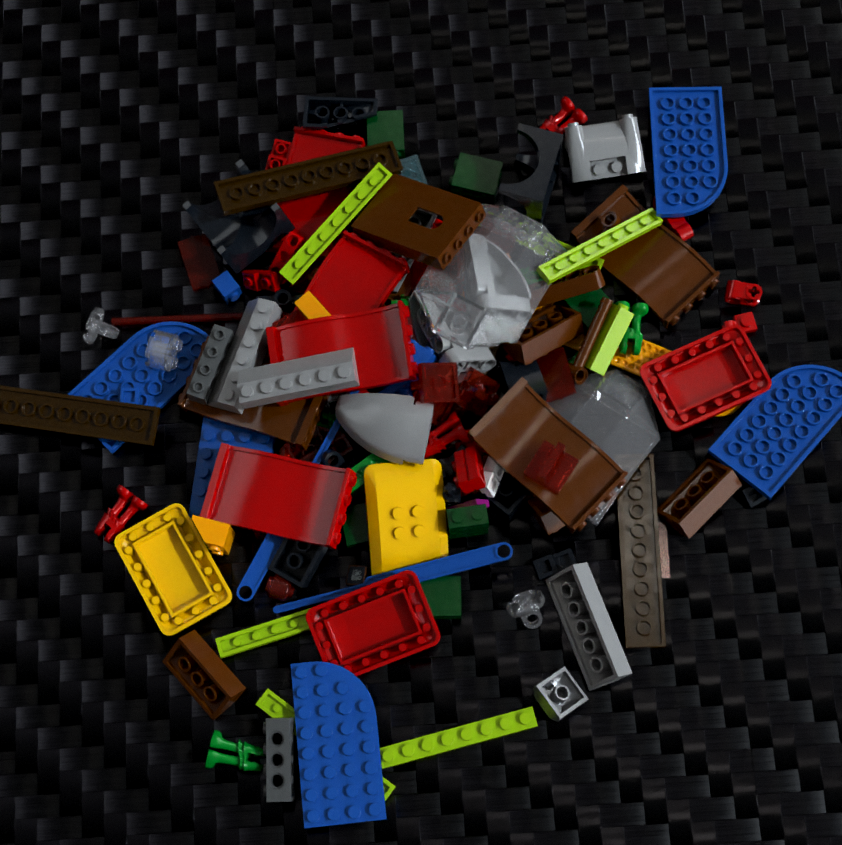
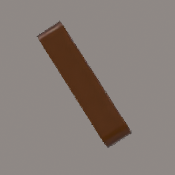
(574, 284)

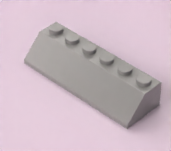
(245, 352)
(297, 378)
(588, 626)

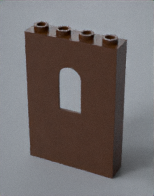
(388, 226)

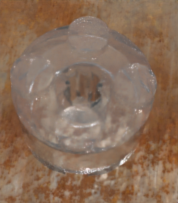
(163, 350)

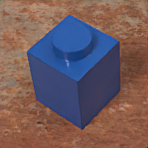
(227, 287)

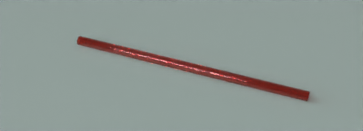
(181, 318)

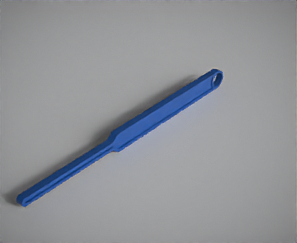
(271, 543)
(425, 571)

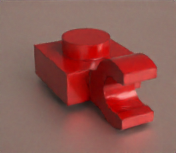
(744, 320)

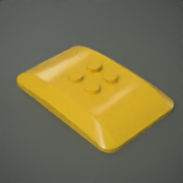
(405, 514)
(173, 569)

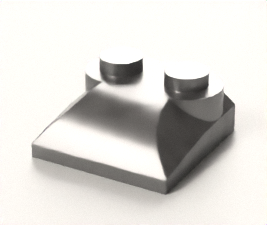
(559, 694)

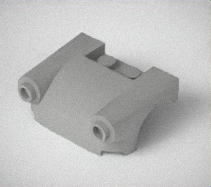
(604, 149)

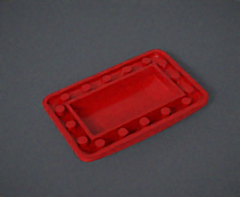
(705, 378)
(374, 624)

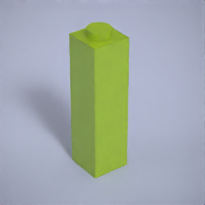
(609, 338)

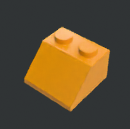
(215, 534)

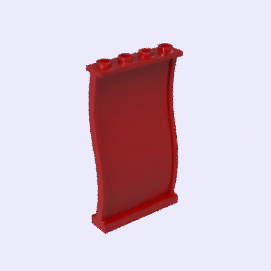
(312, 211)
(356, 276)
(378, 339)
(279, 495)

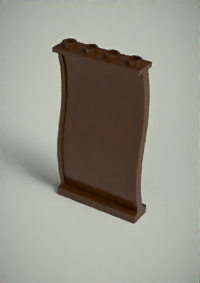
(653, 266)
(287, 423)
(514, 433)

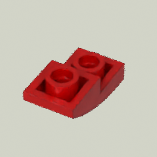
(279, 154)
(261, 279)

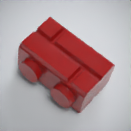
(469, 470)

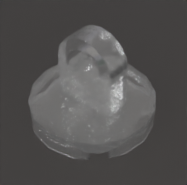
(96, 326)
(525, 605)

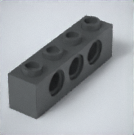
(210, 364)
(286, 770)

